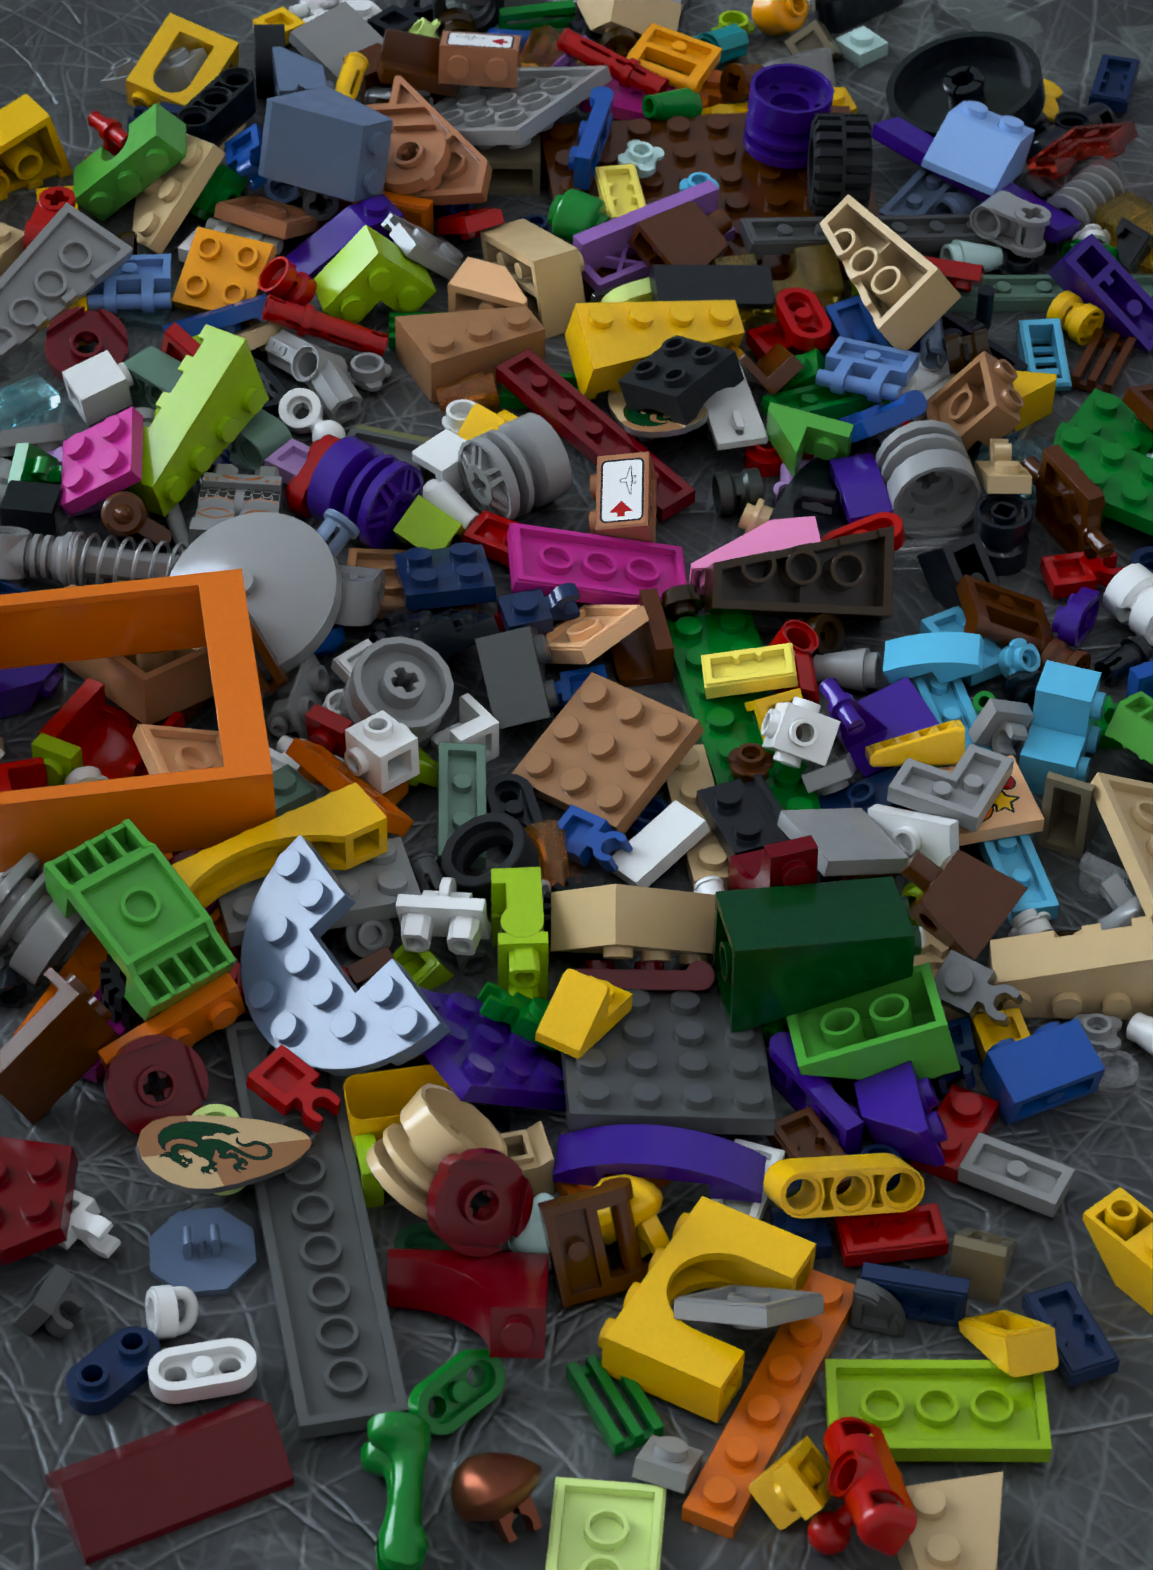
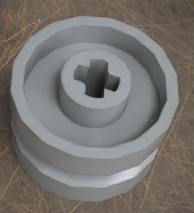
(404, 681)

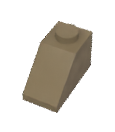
(514, 169)
(1069, 815)

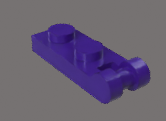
(815, 1091)

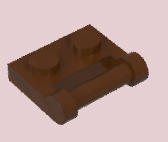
(1002, 613)
(578, 1246)

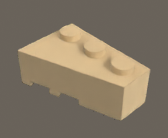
(543, 268)
(634, 922)

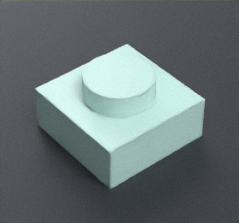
(862, 46)

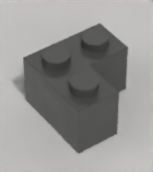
(515, 676)

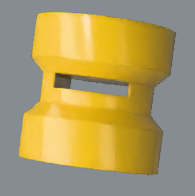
(1075, 317)

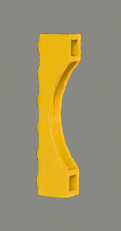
(341, 827)

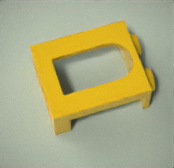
(173, 34)

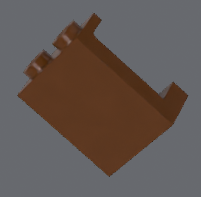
(54, 1047)

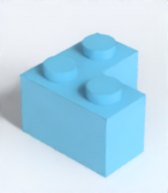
(1062, 725)

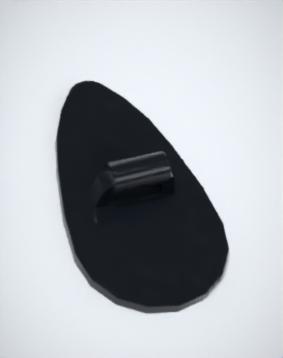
(812, 494)

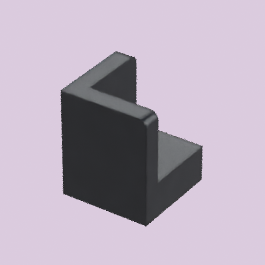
(30, 506)

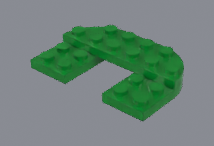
(1112, 454)

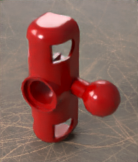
(870, 1486)

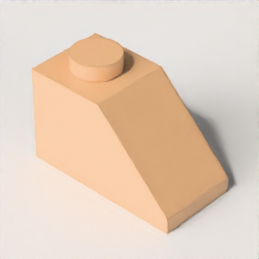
(483, 286)

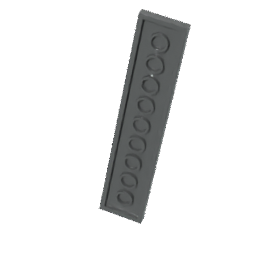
(322, 1265)

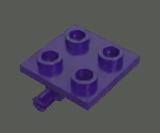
(875, 718)

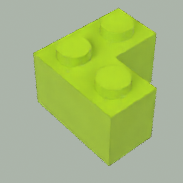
(371, 272)

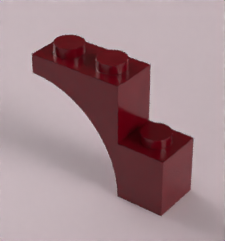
(775, 865)

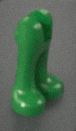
(398, 1453)

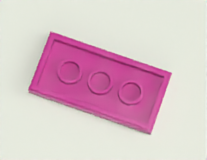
(601, 566)

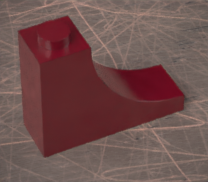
(494, 1294)

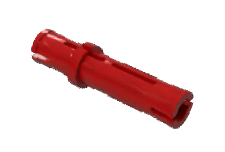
(626, 71)
(323, 326)

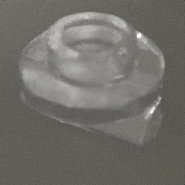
(1094, 872)

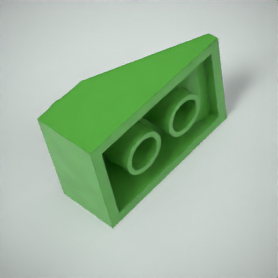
(877, 1032)

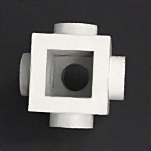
(814, 736)
(382, 751)

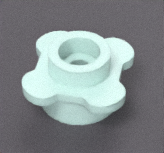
(643, 156)

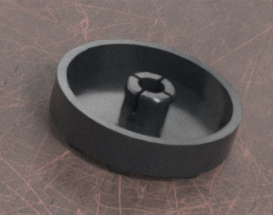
(967, 68)

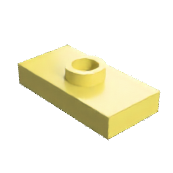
(619, 189)
(749, 670)

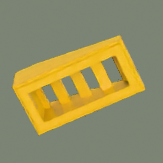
(932, 745)
(1013, 1342)

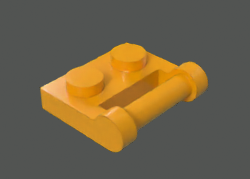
(677, 52)

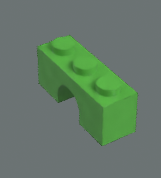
(152, 148)

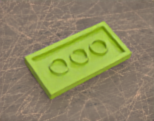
(943, 1408)

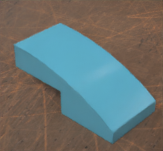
(943, 653)

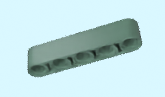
(158, 372)

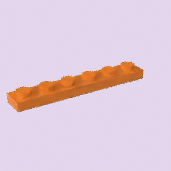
(768, 1410)

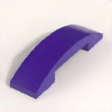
(661, 1153)

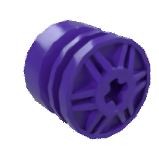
(781, 113)
(365, 488)

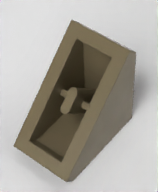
(983, 1260)

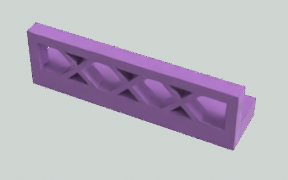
(608, 242)

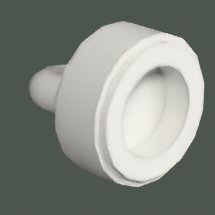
(163, 1311)

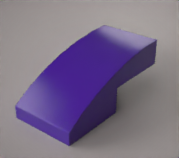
(859, 486)

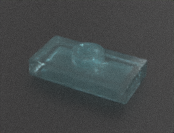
(26, 401)

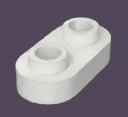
(202, 1370)

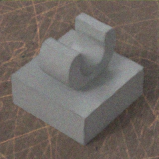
(1001, 725)

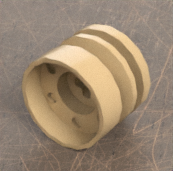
(431, 1128)

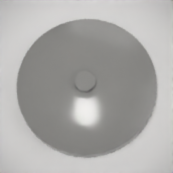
(287, 579)

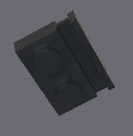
(741, 815)

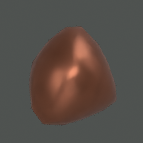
(495, 1489)

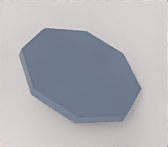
(202, 1251)

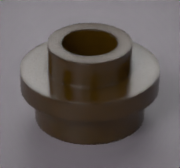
(681, 602)

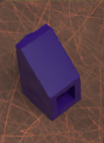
(900, 1113)

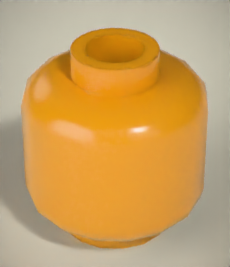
(779, 16)

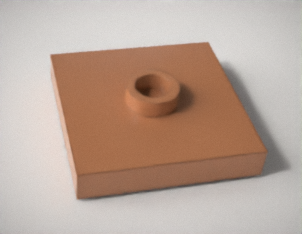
(267, 216)

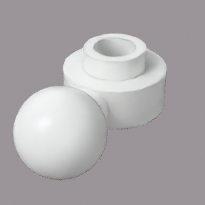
(306, 399)

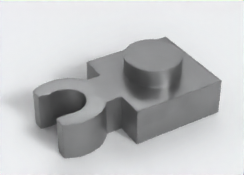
(969, 986)

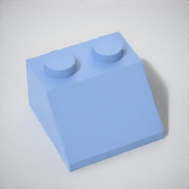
(979, 148)

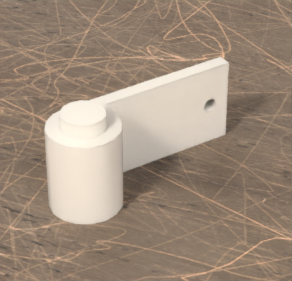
(735, 418)

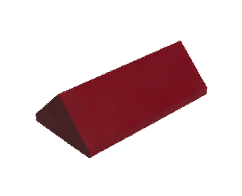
(171, 1479)

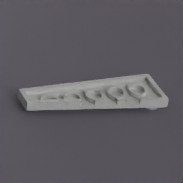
(54, 274)

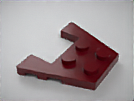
(34, 1196)

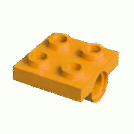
(221, 271)

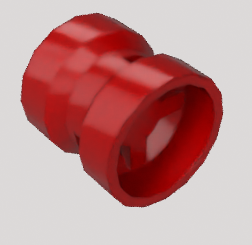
(283, 281)

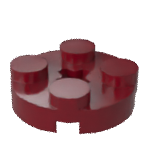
(87, 326)
(128, 1073)
(455, 1186)

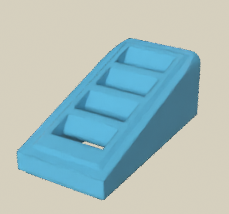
(1044, 332)

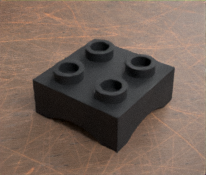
(680, 378)

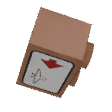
(479, 59)
(624, 497)

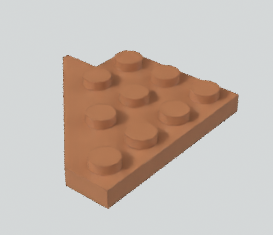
(468, 171)

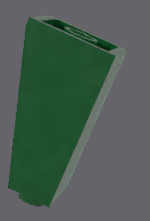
(808, 946)

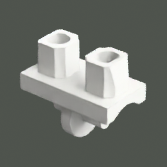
(443, 915)

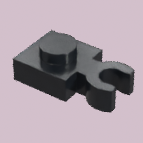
(400, 18)

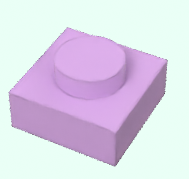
(289, 459)

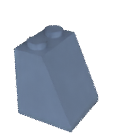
(325, 144)

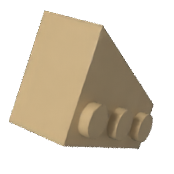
(954, 1524)

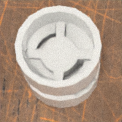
(1131, 599)

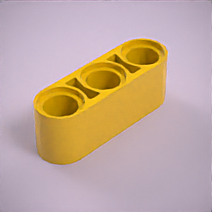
(864, 1196)

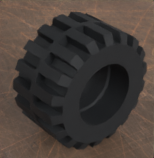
(839, 160)

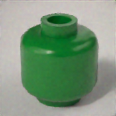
(575, 213)

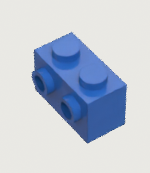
(1041, 1070)

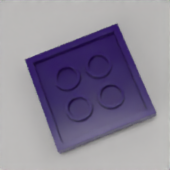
(488, 1061)

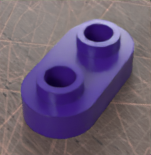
(1078, 617)

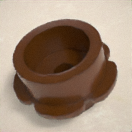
(749, 761)

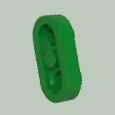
(453, 1395)

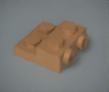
(979, 401)

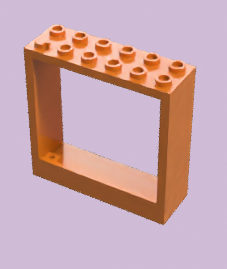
(134, 618)

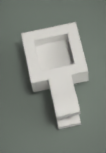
(90, 1227)

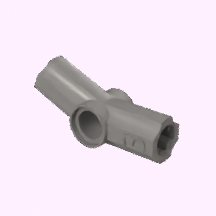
(320, 370)

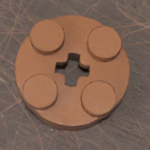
(426, 167)

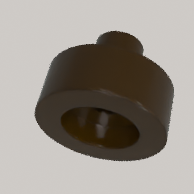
(619, 40)
(829, 631)

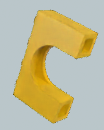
(706, 1251)

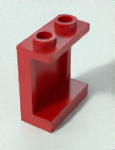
(101, 732)

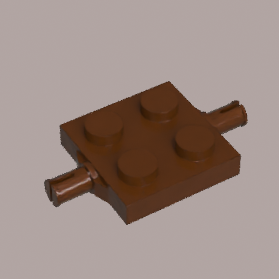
(1068, 503)

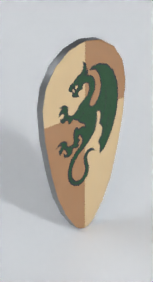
(649, 423)
(217, 1152)

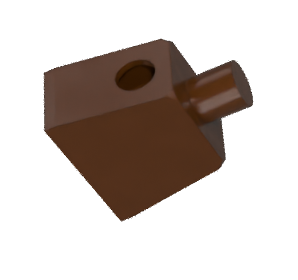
(681, 236)
(961, 900)

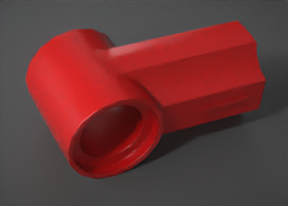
(804, 644)

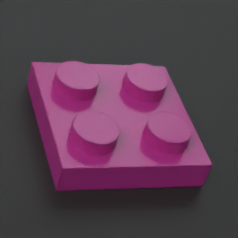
(102, 460)

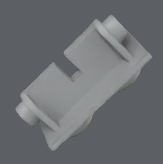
(306, 688)

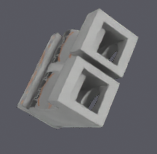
(233, 494)

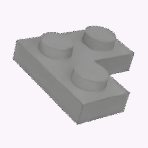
(957, 795)

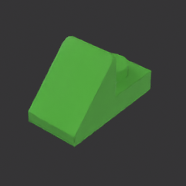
(801, 432)

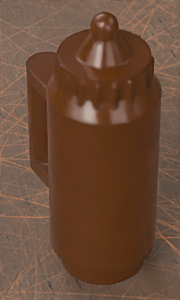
(127, 514)

